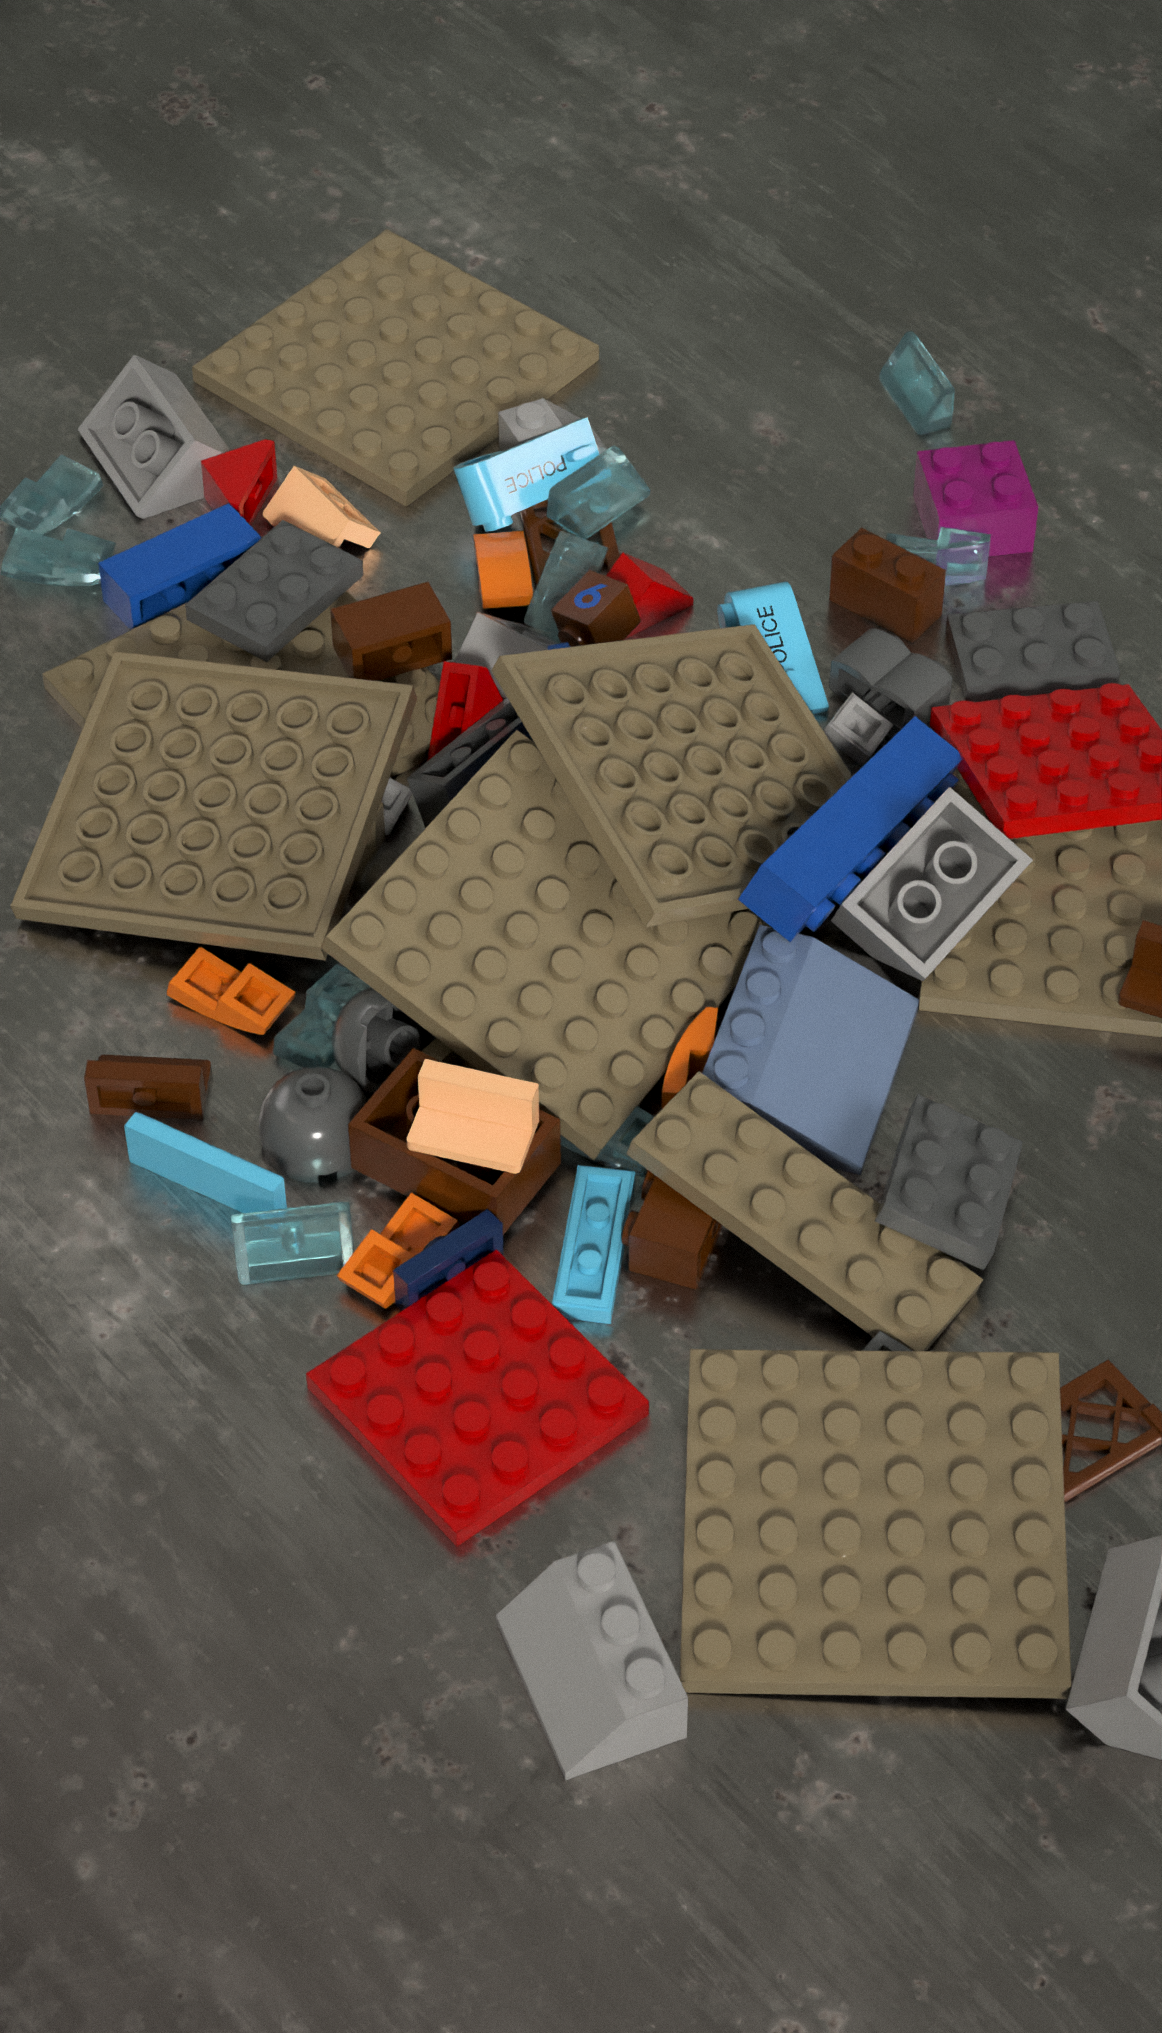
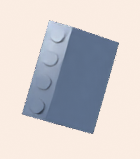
(812, 1045)

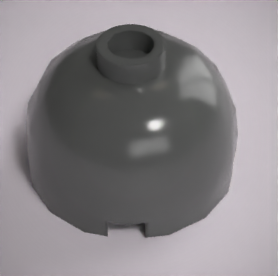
(374, 1039)
(308, 1121)

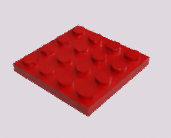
(1058, 759)
(477, 1396)

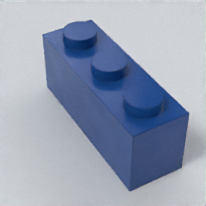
(173, 565)

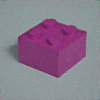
(977, 491)

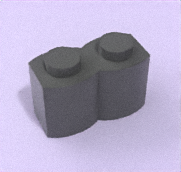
(890, 678)

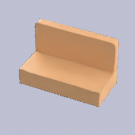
(319, 509)
(474, 1116)

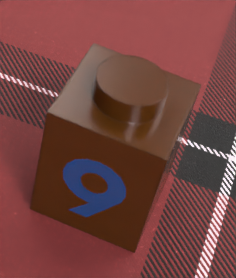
(595, 611)

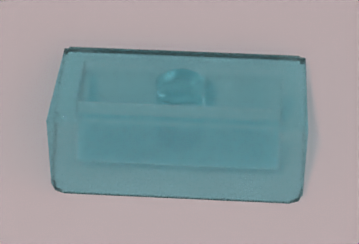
(918, 386)
(596, 494)
(292, 1242)

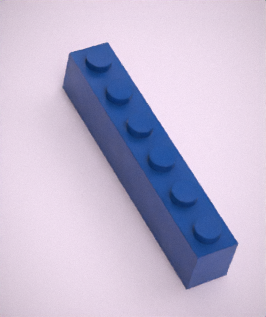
(851, 830)

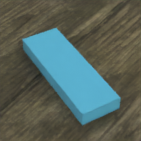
(202, 1166)
(593, 1244)

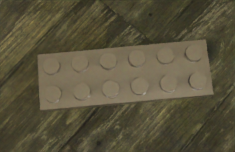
(802, 1215)

